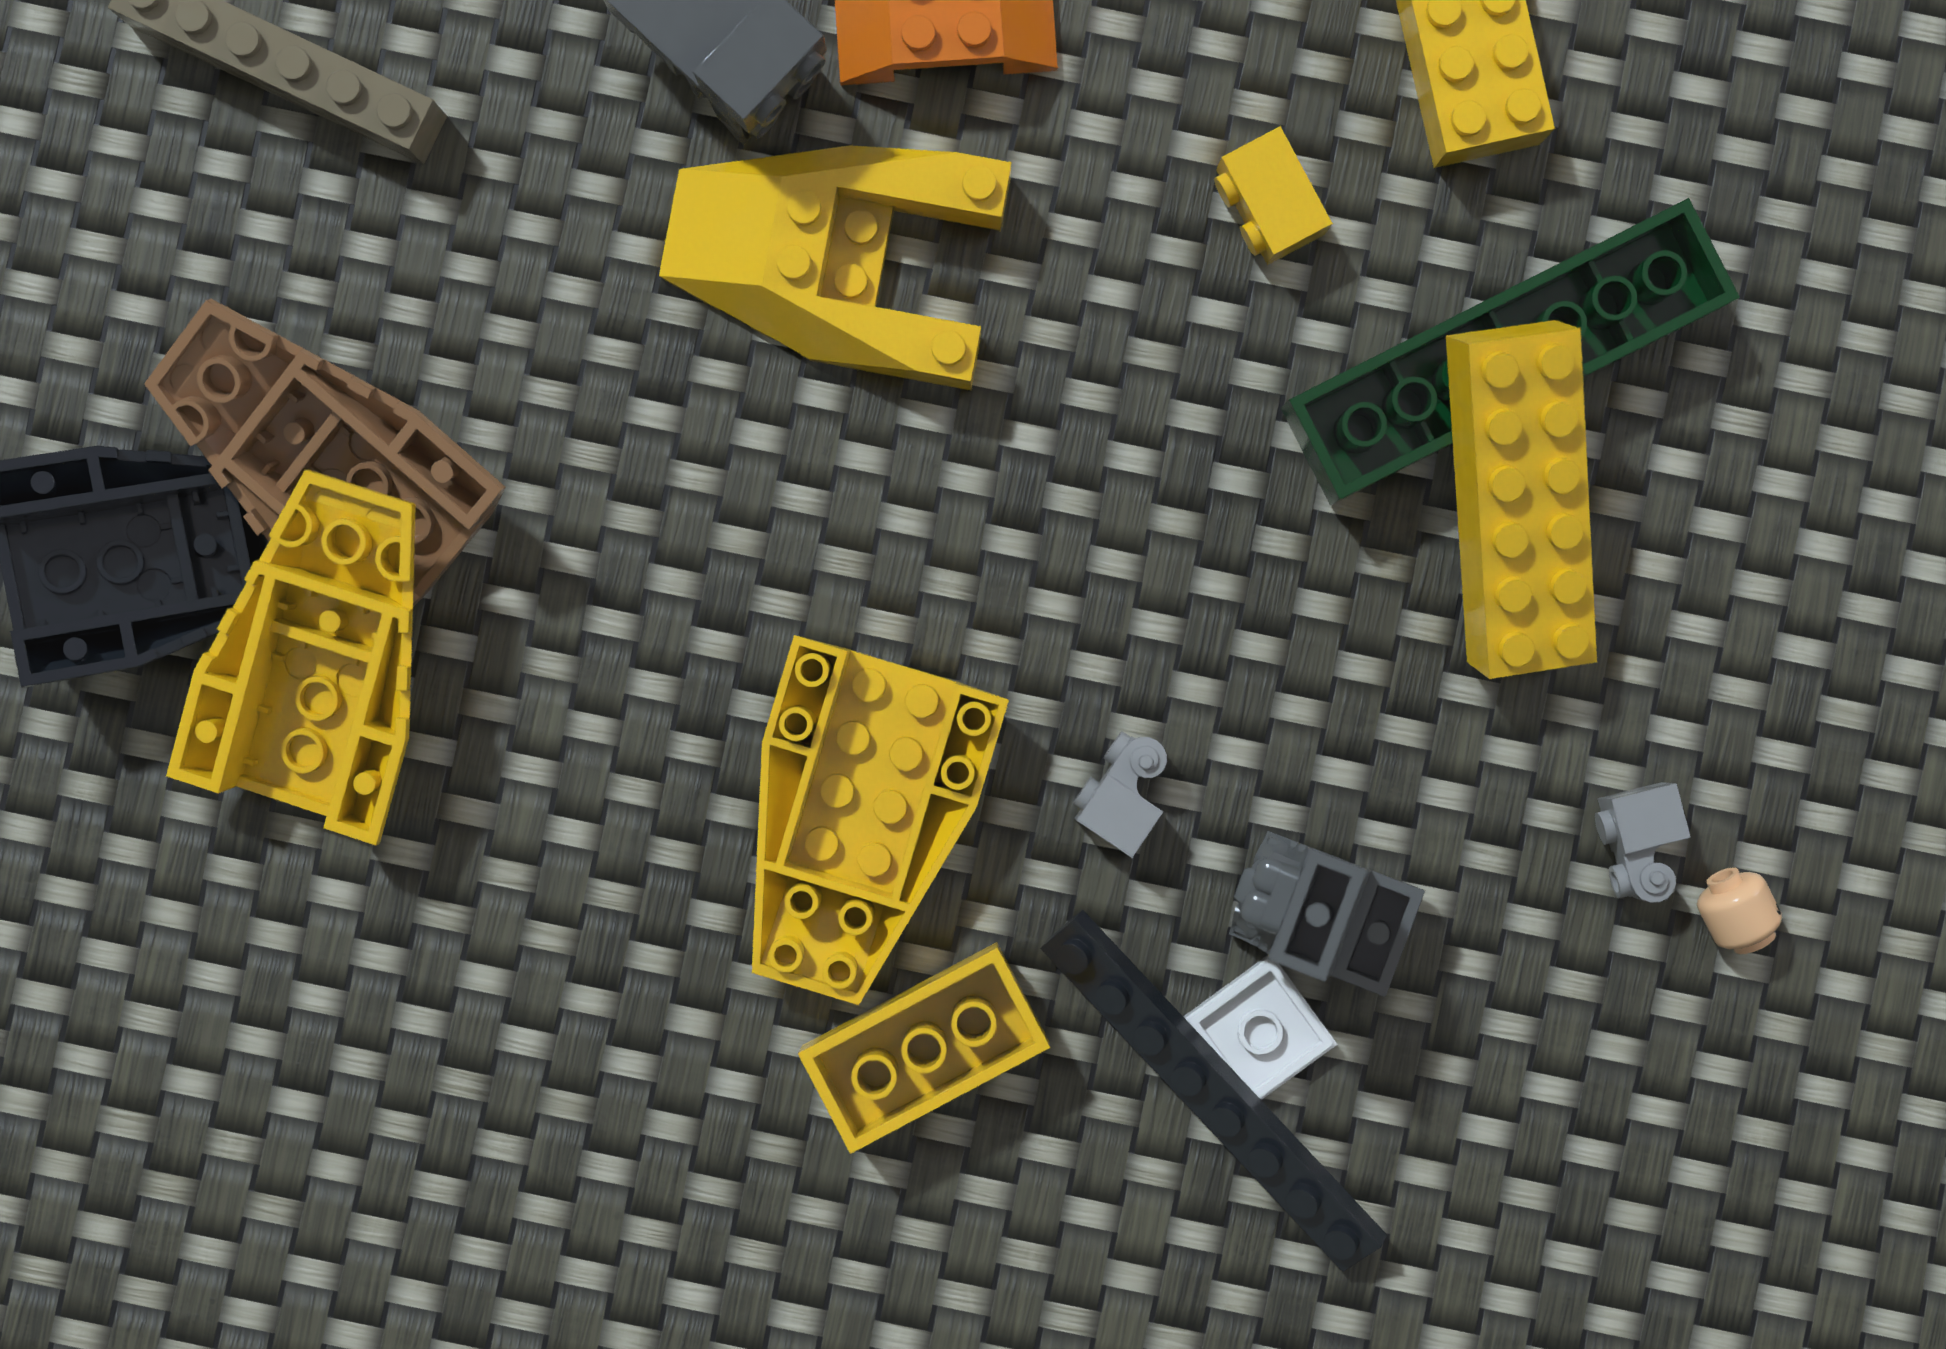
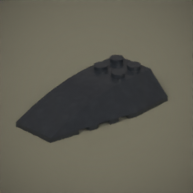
(116, 558)

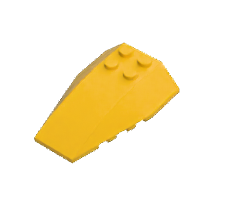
(313, 663)

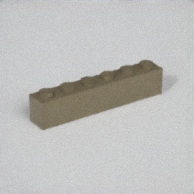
(292, 70)

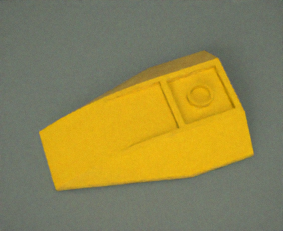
(859, 809)

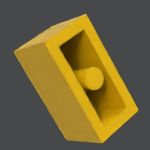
(1271, 196)

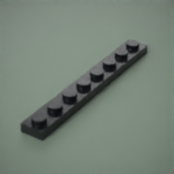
(1214, 1091)

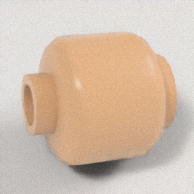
(1739, 910)

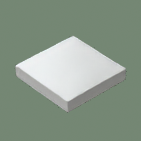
(1262, 1027)

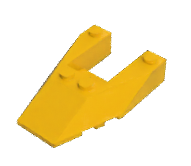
(804, 246)

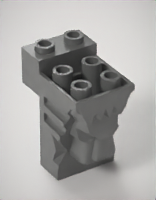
(732, 52)
(1324, 914)

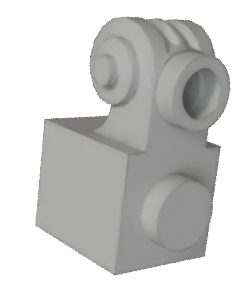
(1113, 804)
(1634, 828)

